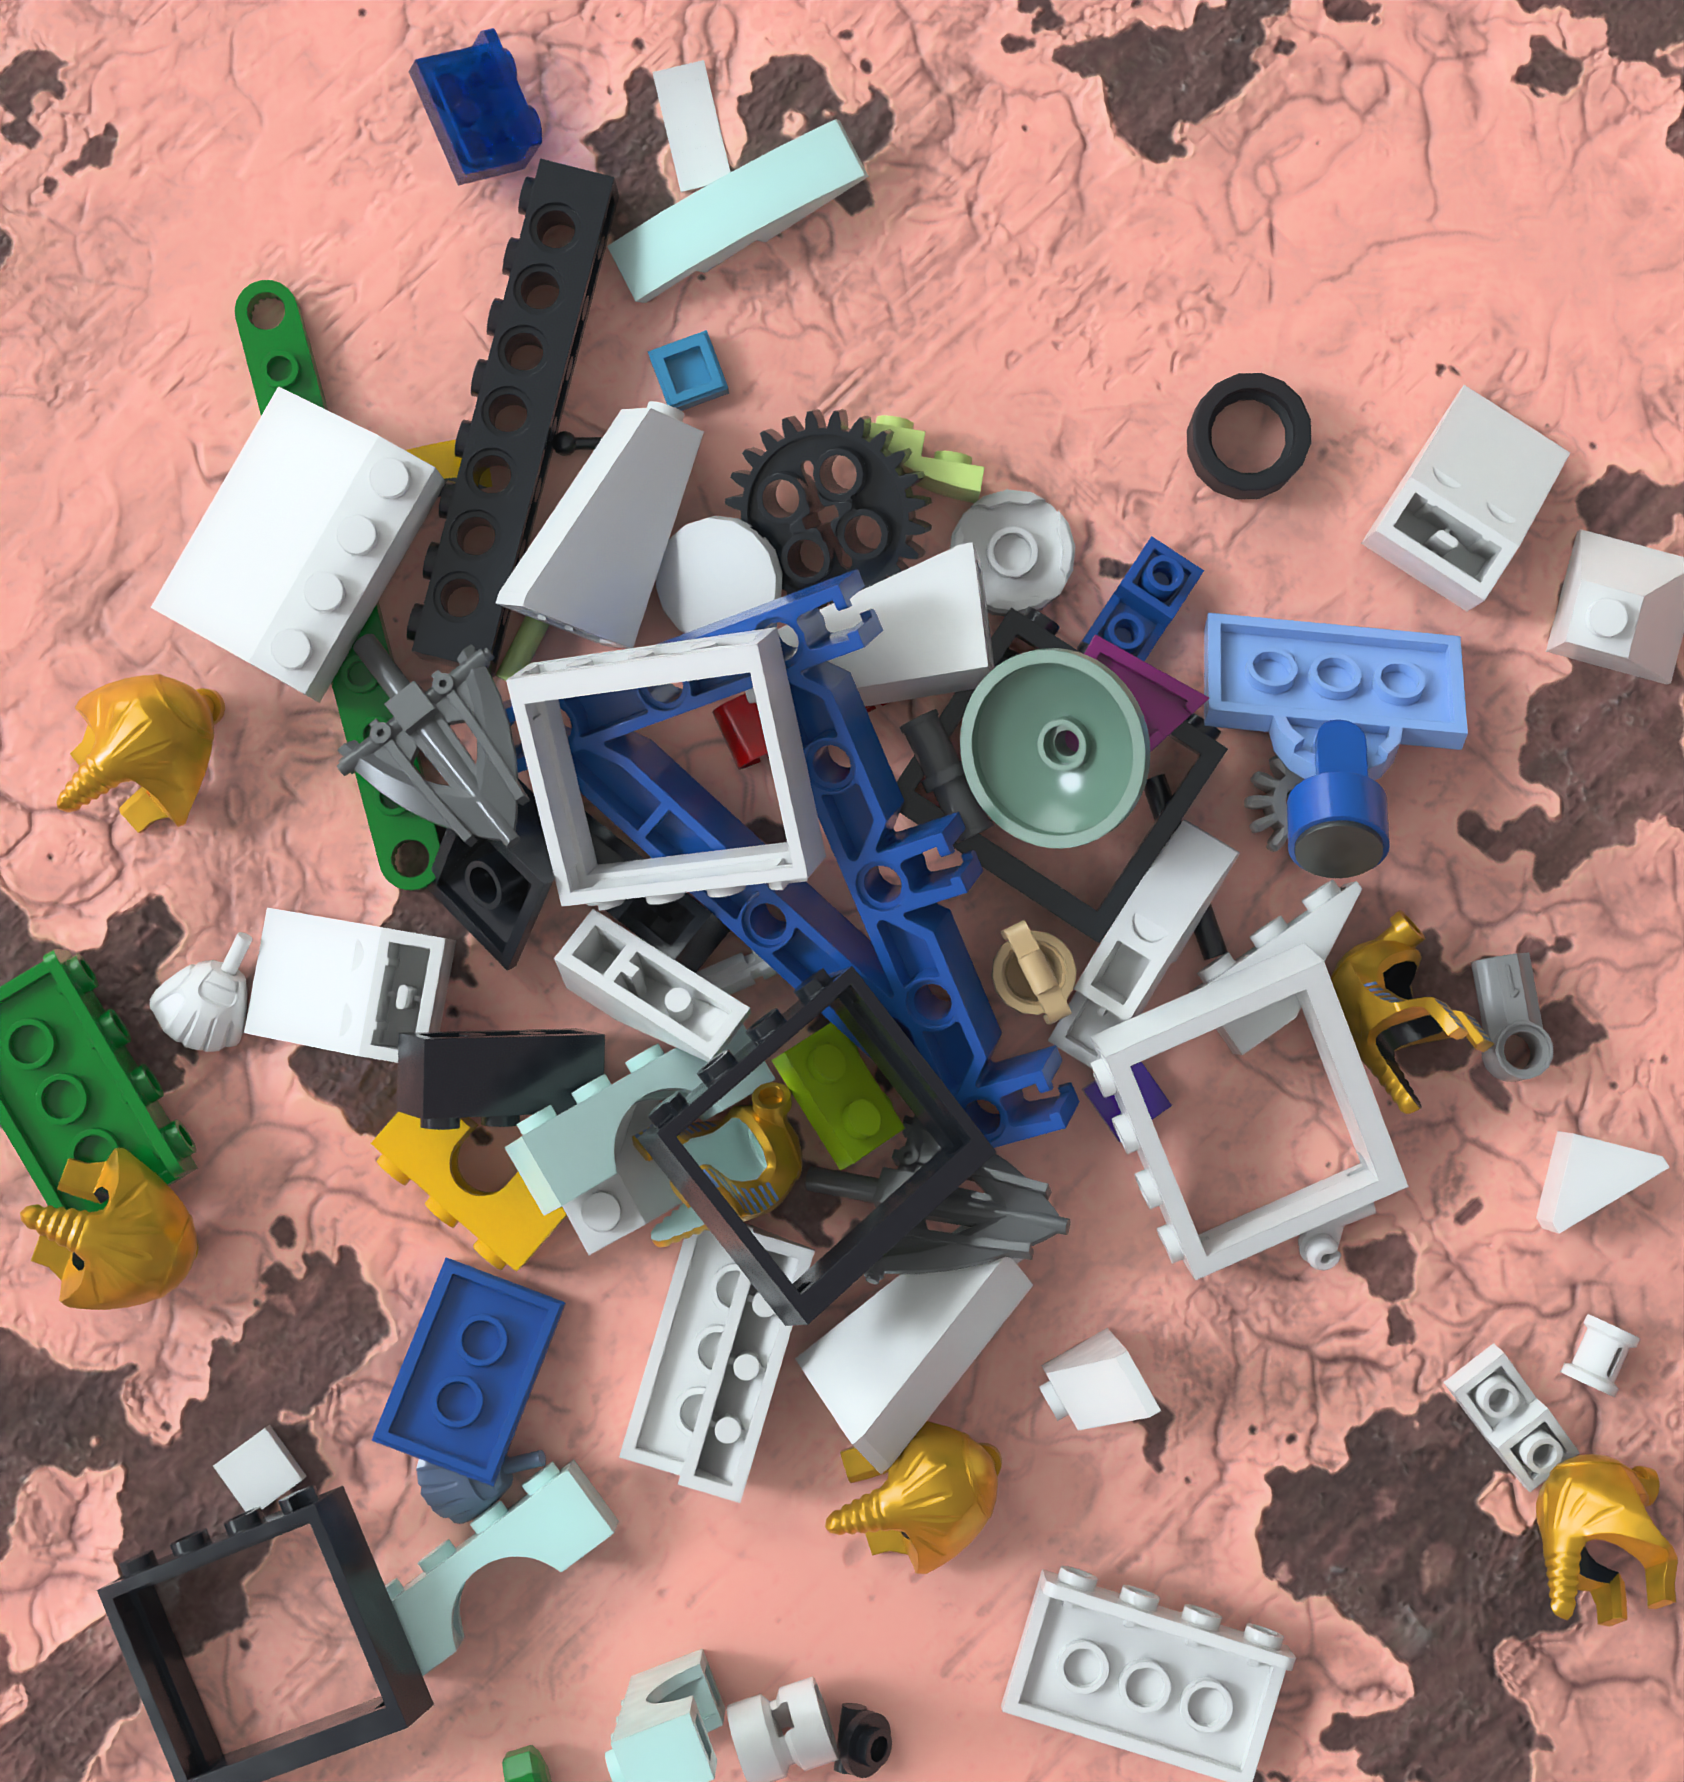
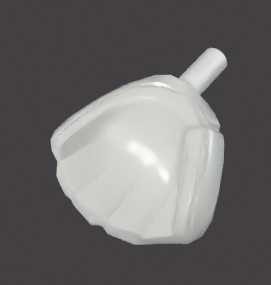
(205, 1001)

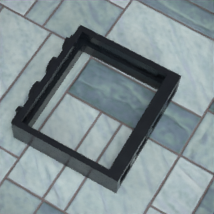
(1040, 633)
(961, 1144)
(168, 1685)

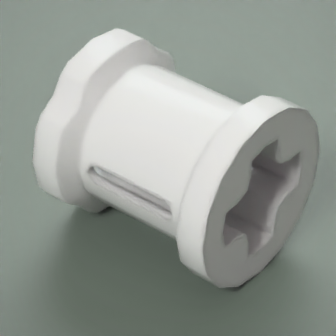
(1600, 1355)

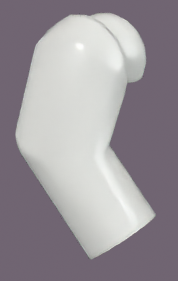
(1321, 1244)

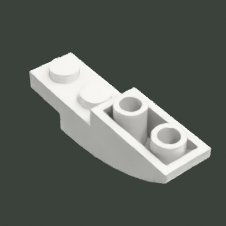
(1145, 938)

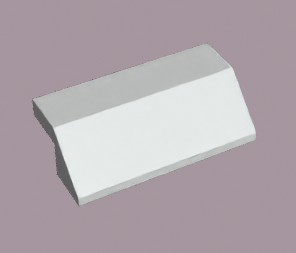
(712, 1368)

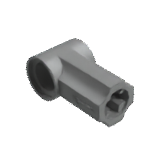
(1510, 1008)

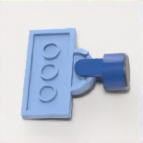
(1335, 716)

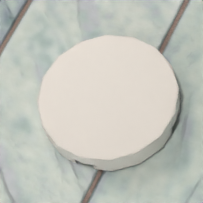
(1021, 547)
(716, 572)

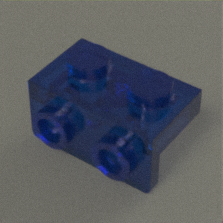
(478, 109)

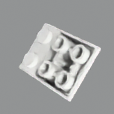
(1467, 500)
(346, 984)

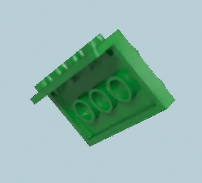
(74, 1083)

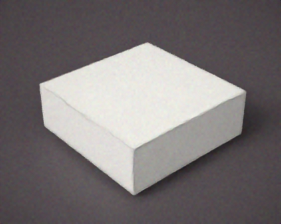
(260, 1470)

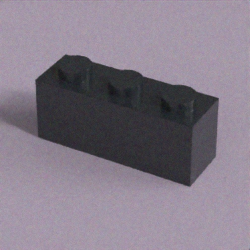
(493, 1073)

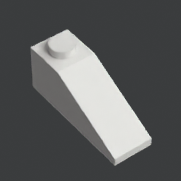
(648, 988)
(1097, 1384)

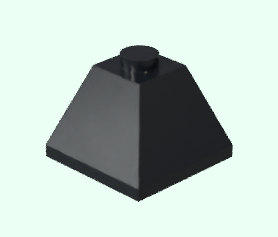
(495, 887)

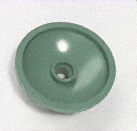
(1019, 753)

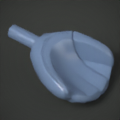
(464, 1498)

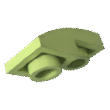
(945, 474)

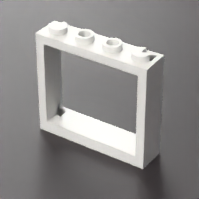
(664, 879)
(1208, 1008)

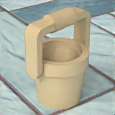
(1034, 972)

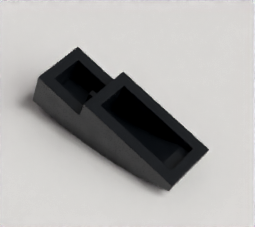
(676, 928)

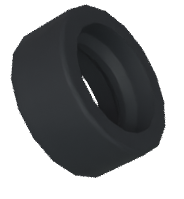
(1282, 401)

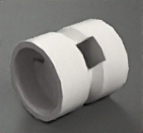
(759, 1738)

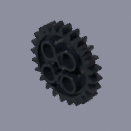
(879, 492)

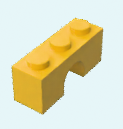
(503, 1220)

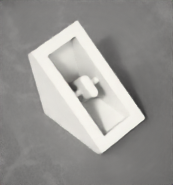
(1588, 1176)

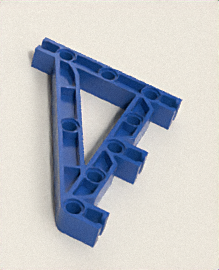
(909, 932)

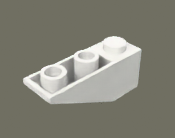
(1317, 927)

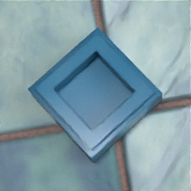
(688, 371)

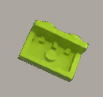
(838, 1095)

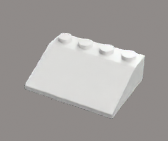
(300, 543)

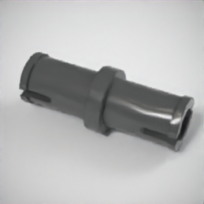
(944, 772)

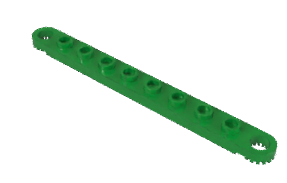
(286, 360)

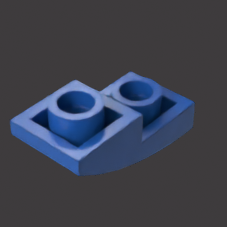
(1146, 600)

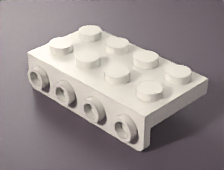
(1147, 1675)

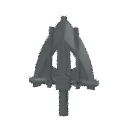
(480, 793)
(1002, 1220)

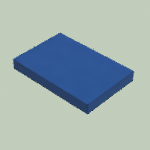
(469, 1372)

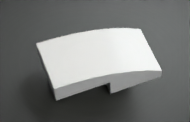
(1511, 1417)

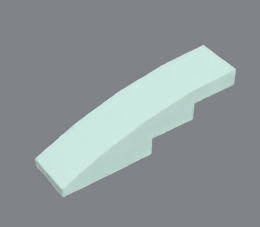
(738, 210)

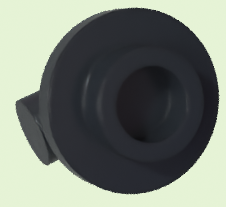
(862, 1741)

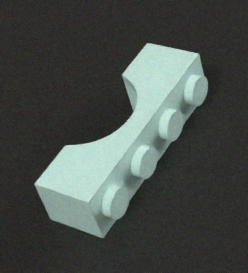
(575, 1150)
(552, 1523)
(667, 1724)

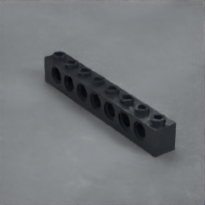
(552, 198)

